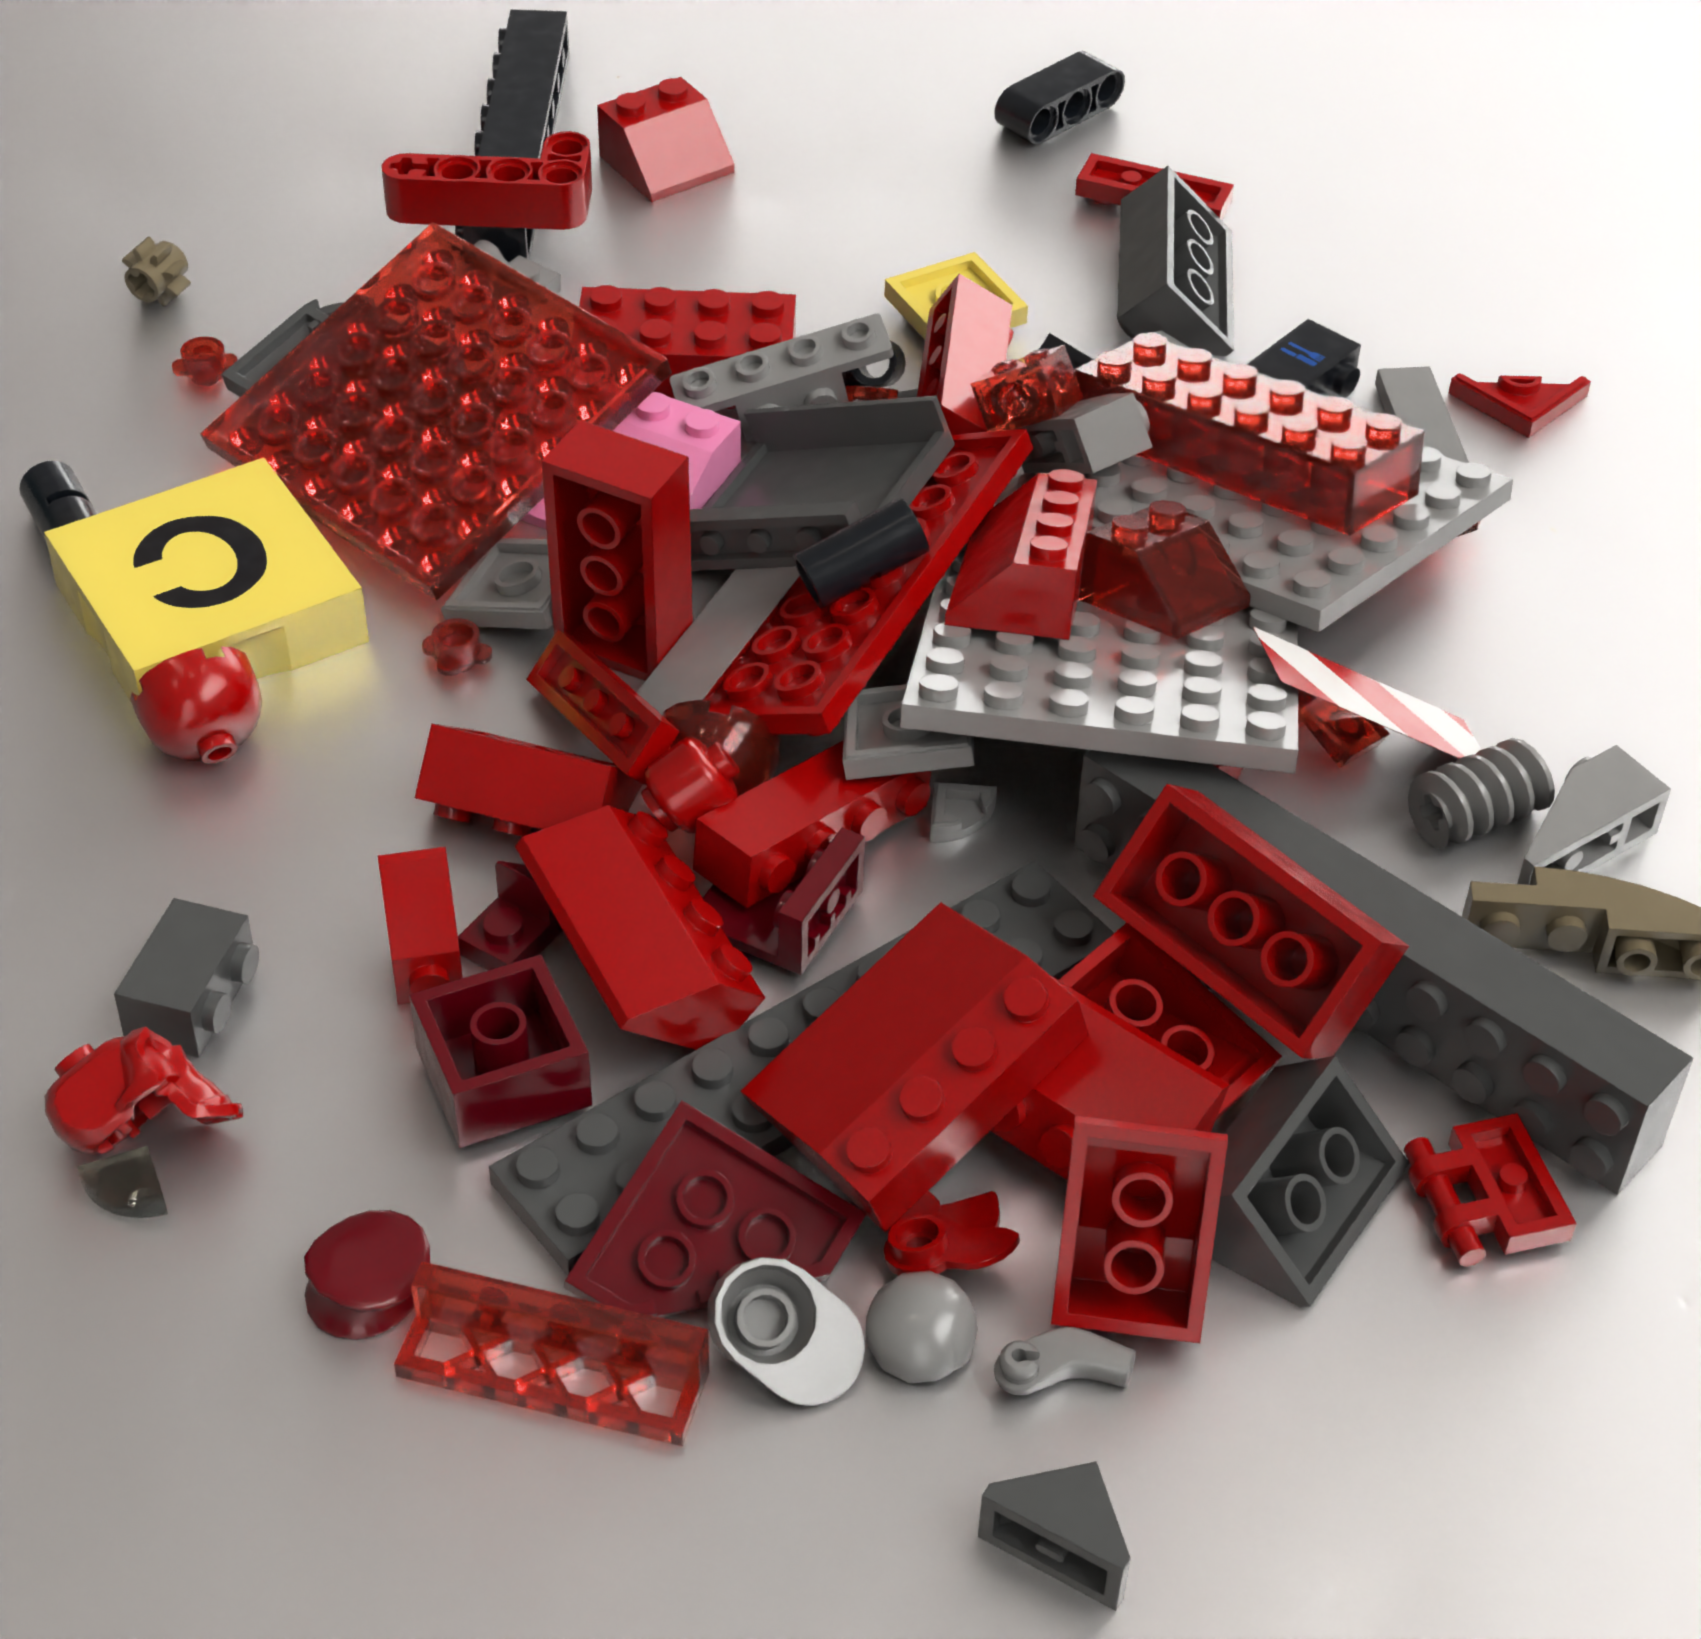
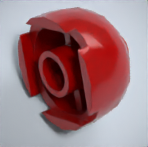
(199, 705)

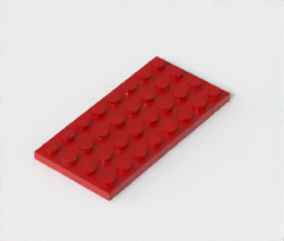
(815, 661)

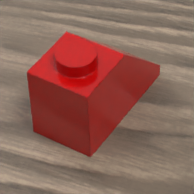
(420, 920)

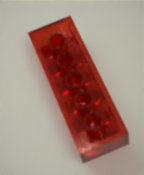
(1263, 433)

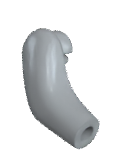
(1062, 1356)

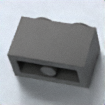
(188, 975)

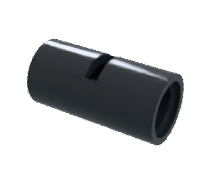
(54, 496)
(859, 551)

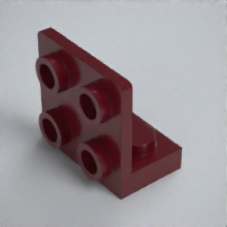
(797, 921)

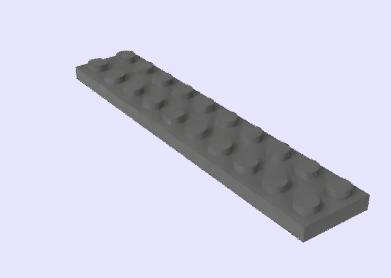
(578, 1171)

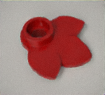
(949, 1236)

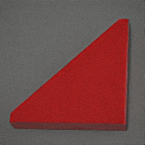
(1520, 400)

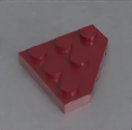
(697, 1212)

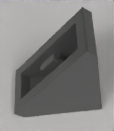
(1061, 1527)

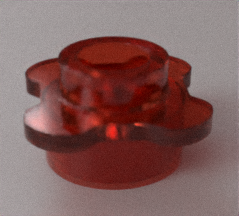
(203, 360)
(456, 646)

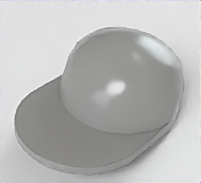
(786, 1331)

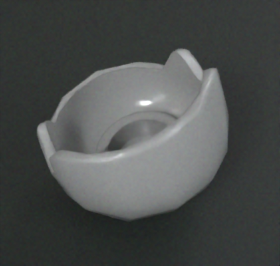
(921, 1327)

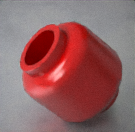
(689, 783)

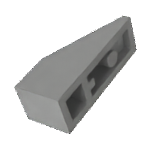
(1089, 435)
(1598, 814)

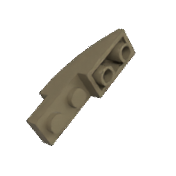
(1618, 921)

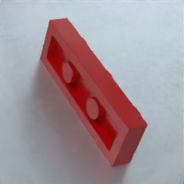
(1111, 179)

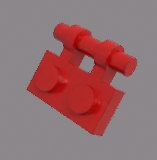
(1508, 1181)

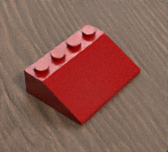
(918, 1062)

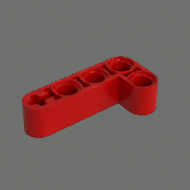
(491, 189)

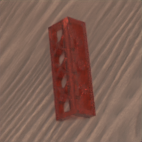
(558, 1329)

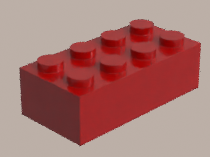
(694, 325)
(618, 546)
(1250, 922)

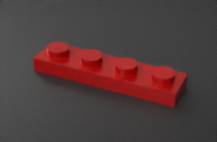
(601, 705)

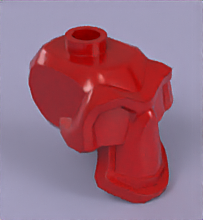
(124, 1082)

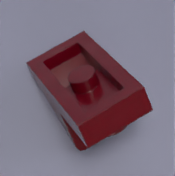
(513, 925)

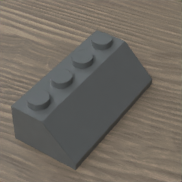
(1175, 266)

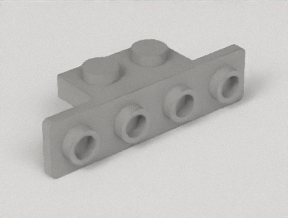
(787, 373)

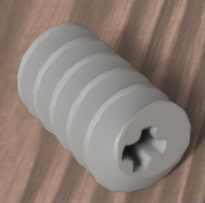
(1480, 792)

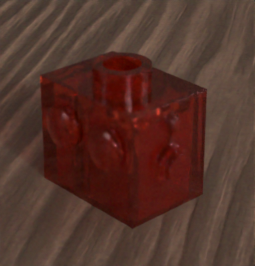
(1027, 389)

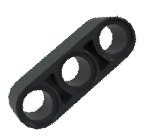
(1059, 97)

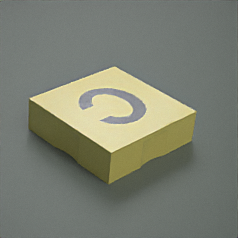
(209, 570)

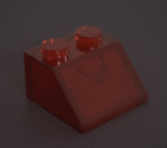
(1161, 570)

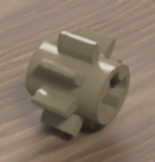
(156, 271)

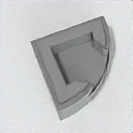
(960, 810)

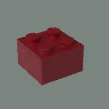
(501, 1050)

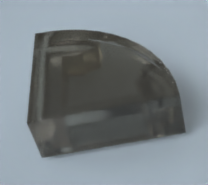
(125, 1184)

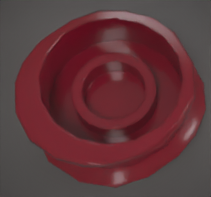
(364, 1273)

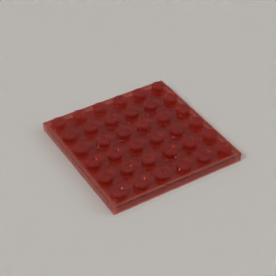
(432, 404)

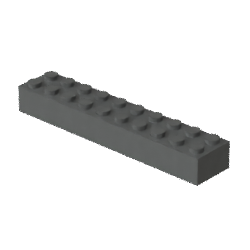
(1458, 997)

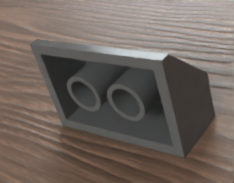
(1302, 1179)

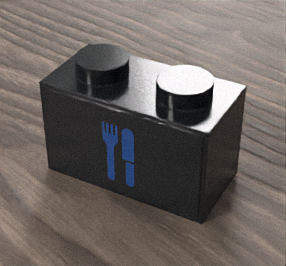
(1315, 358)

